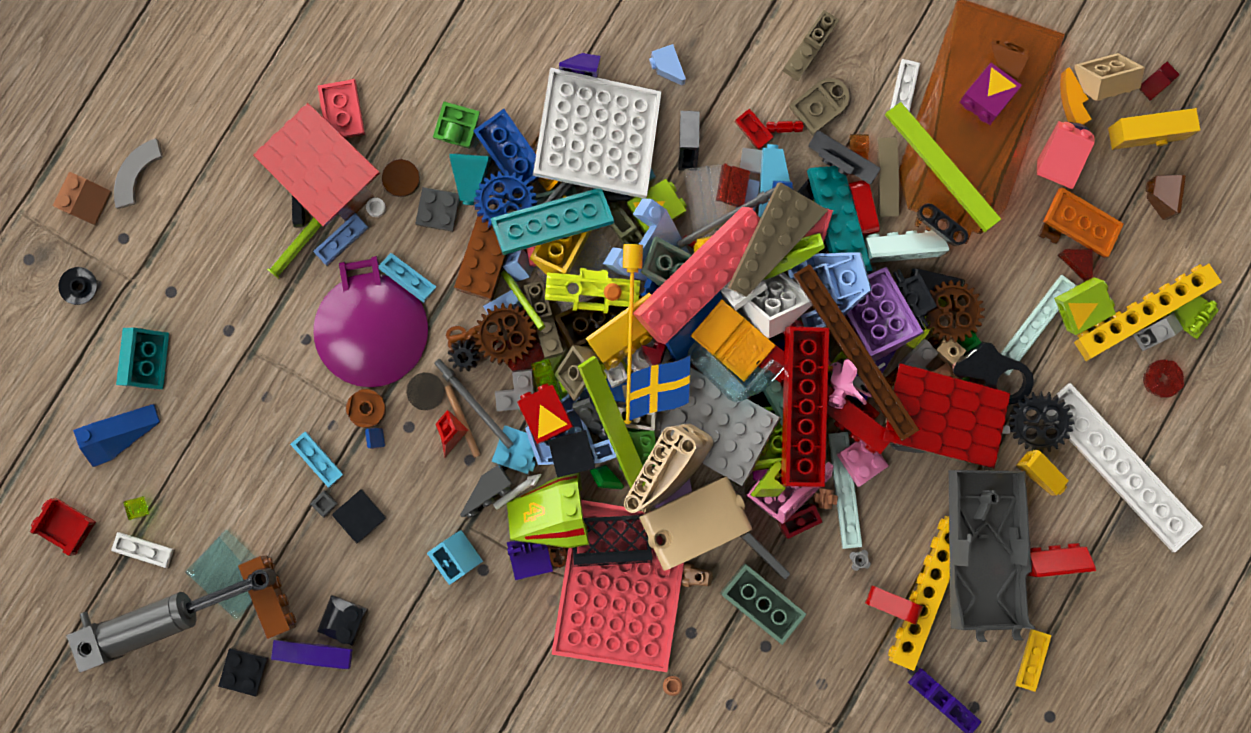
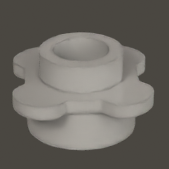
(865, 560)

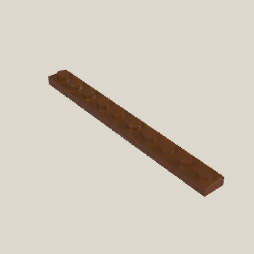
(855, 352)

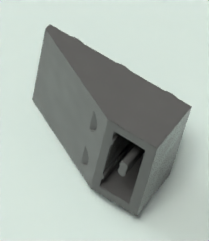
(489, 486)

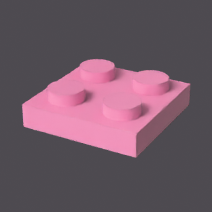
(861, 463)

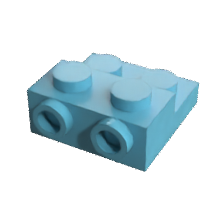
(519, 456)

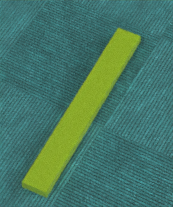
(943, 167)
(611, 419)

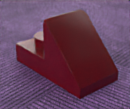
(1158, 81)
(652, 355)

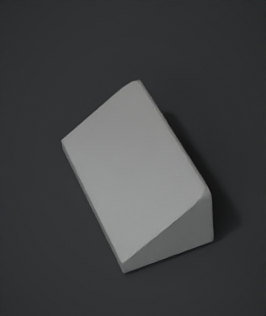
(751, 160)

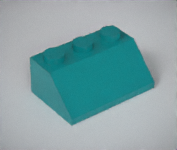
(142, 358)

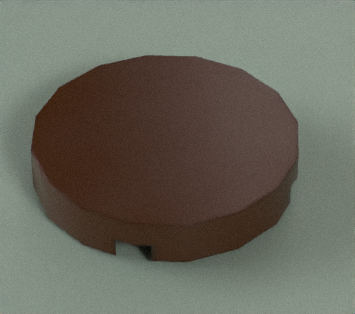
(400, 178)

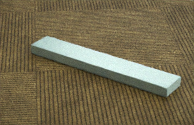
(1036, 321)
(846, 494)

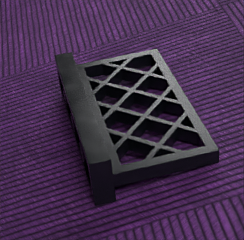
(613, 558)

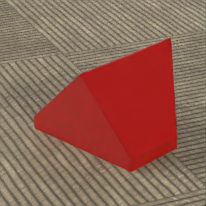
(450, 431)

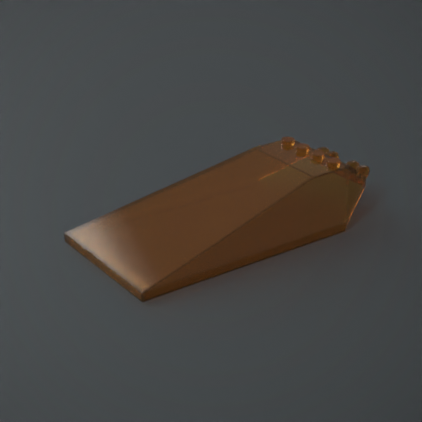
(981, 151)

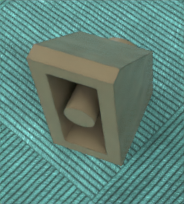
(645, 422)

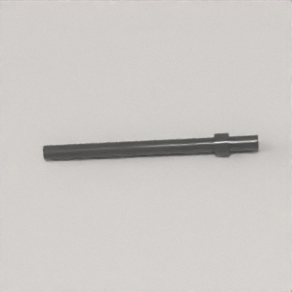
(761, 199)
(449, 375)

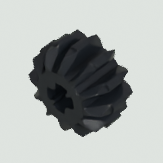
(471, 355)

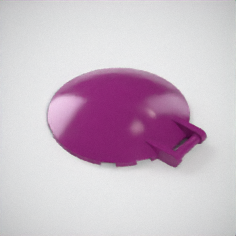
(370, 328)

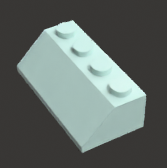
(905, 247)

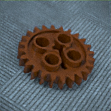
(970, 311)
(520, 328)

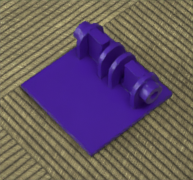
(528, 559)

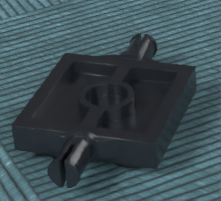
(917, 296)

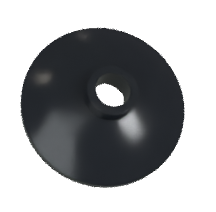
(69, 284)

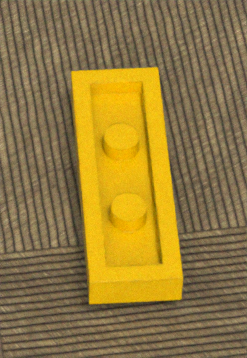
(1033, 660)

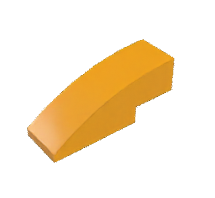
(1073, 98)

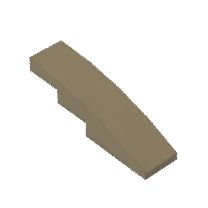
(888, 176)

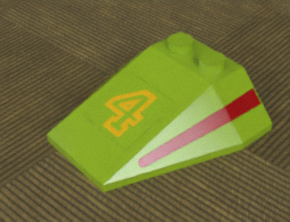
(550, 514)

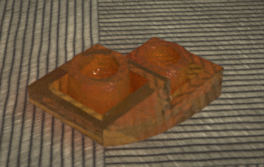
(860, 144)

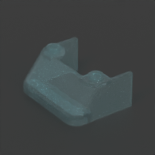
(726, 380)

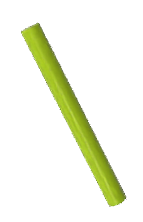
(523, 300)

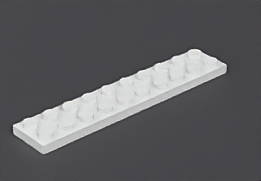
(1127, 473)

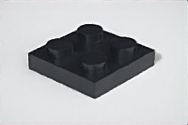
(243, 672)

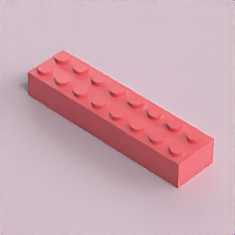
(698, 278)

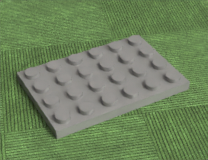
(736, 428)

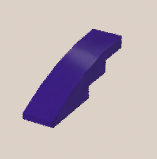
(312, 654)
(944, 701)

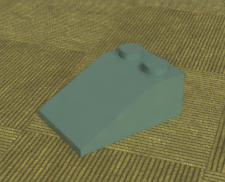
(663, 261)

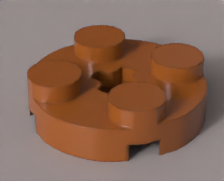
(359, 399)

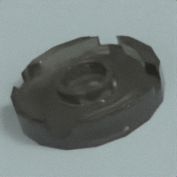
(425, 391)

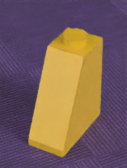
(1043, 472)

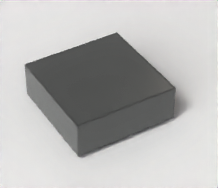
(323, 503)

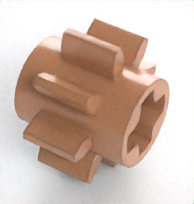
(825, 498)

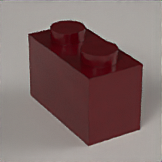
(800, 521)

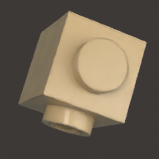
(950, 352)

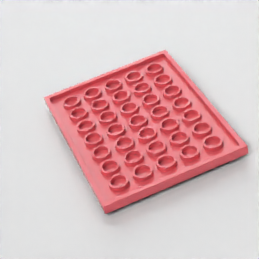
(617, 610)

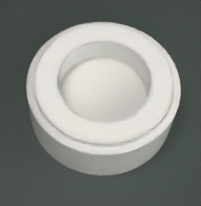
(376, 207)

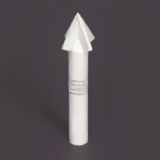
(531, 481)

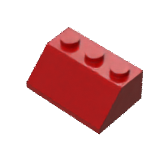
(1060, 560)

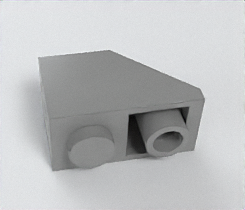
(1158, 331)

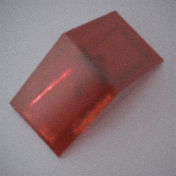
(1079, 261)

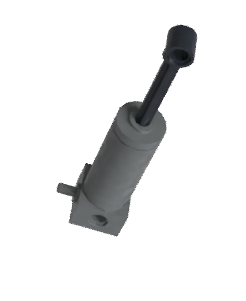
(113, 638)

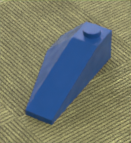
(109, 437)

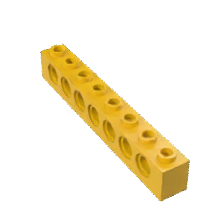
(1206, 281)
(917, 640)

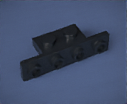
(844, 158)

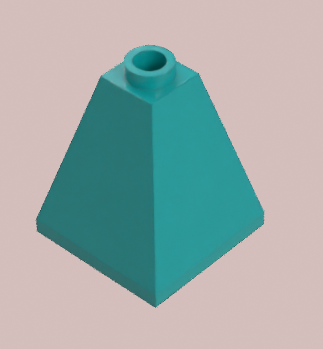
(468, 173)

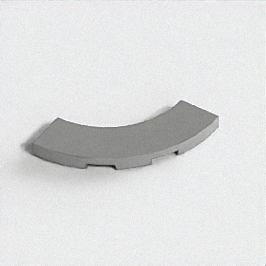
(131, 168)

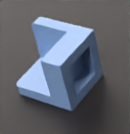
(518, 265)

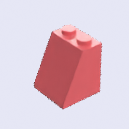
(1065, 154)

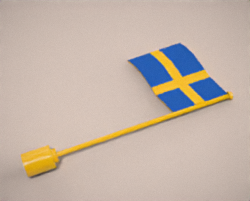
(656, 386)

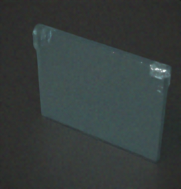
(220, 569)

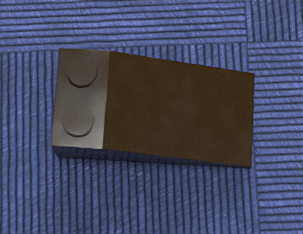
(579, 324)

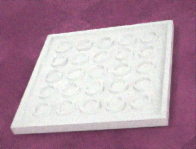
(597, 133)

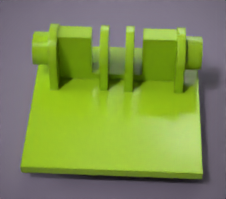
(1196, 315)

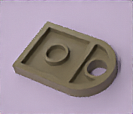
(820, 105)

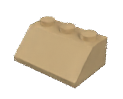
(1109, 76)

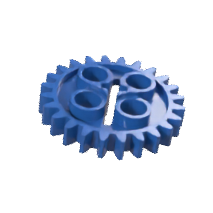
(511, 186)

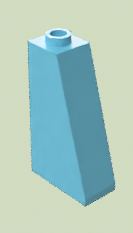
(772, 169)

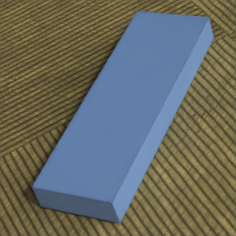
(341, 239)

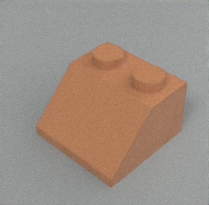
(82, 198)

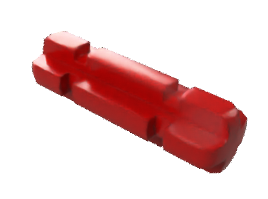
(784, 126)

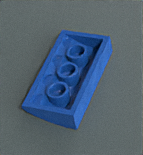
(507, 146)

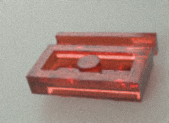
(732, 185)

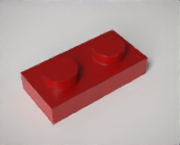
(754, 129)

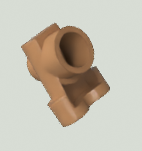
(692, 575)

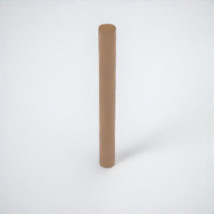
(460, 416)

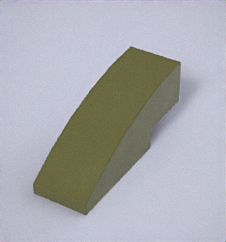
(623, 226)

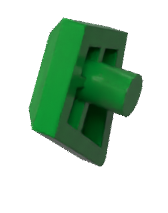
(606, 478)

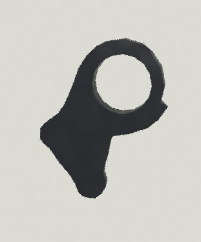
(988, 364)

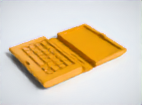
(733, 340)

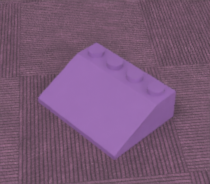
(883, 317)

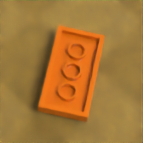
(1083, 222)

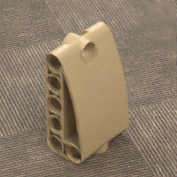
(673, 468)
(696, 522)

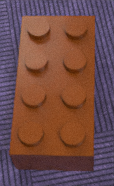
(481, 263)
(269, 602)

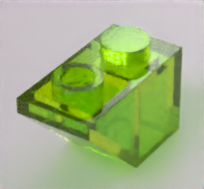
(544, 374)

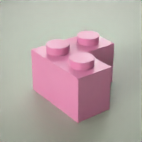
(772, 504)

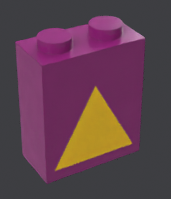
(990, 94)

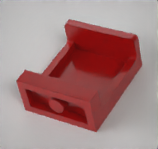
(62, 526)

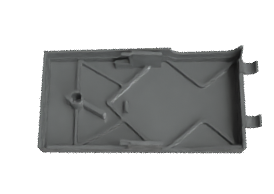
(989, 551)

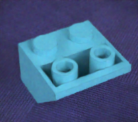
(455, 557)

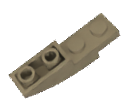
(810, 45)
(548, 336)

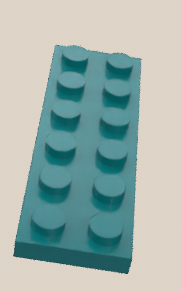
(552, 221)
(844, 231)

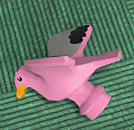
(845, 383)

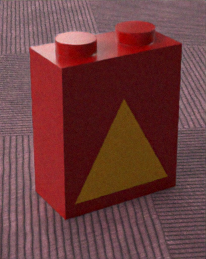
(545, 413)

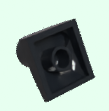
(342, 620)

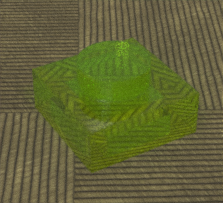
(136, 508)

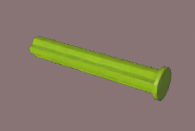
(295, 247)

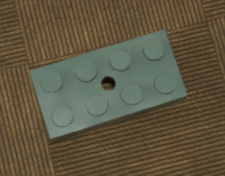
(778, 615)

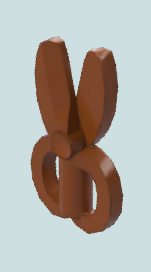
(463, 336)

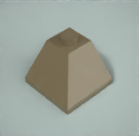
(568, 372)

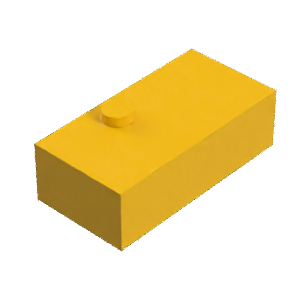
(1154, 129)

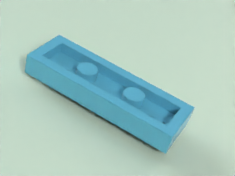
(407, 277)
(317, 459)

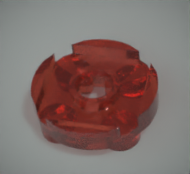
(1169, 369)

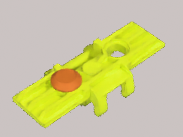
(591, 283)

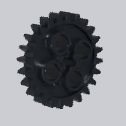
(1041, 405)

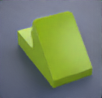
(768, 484)

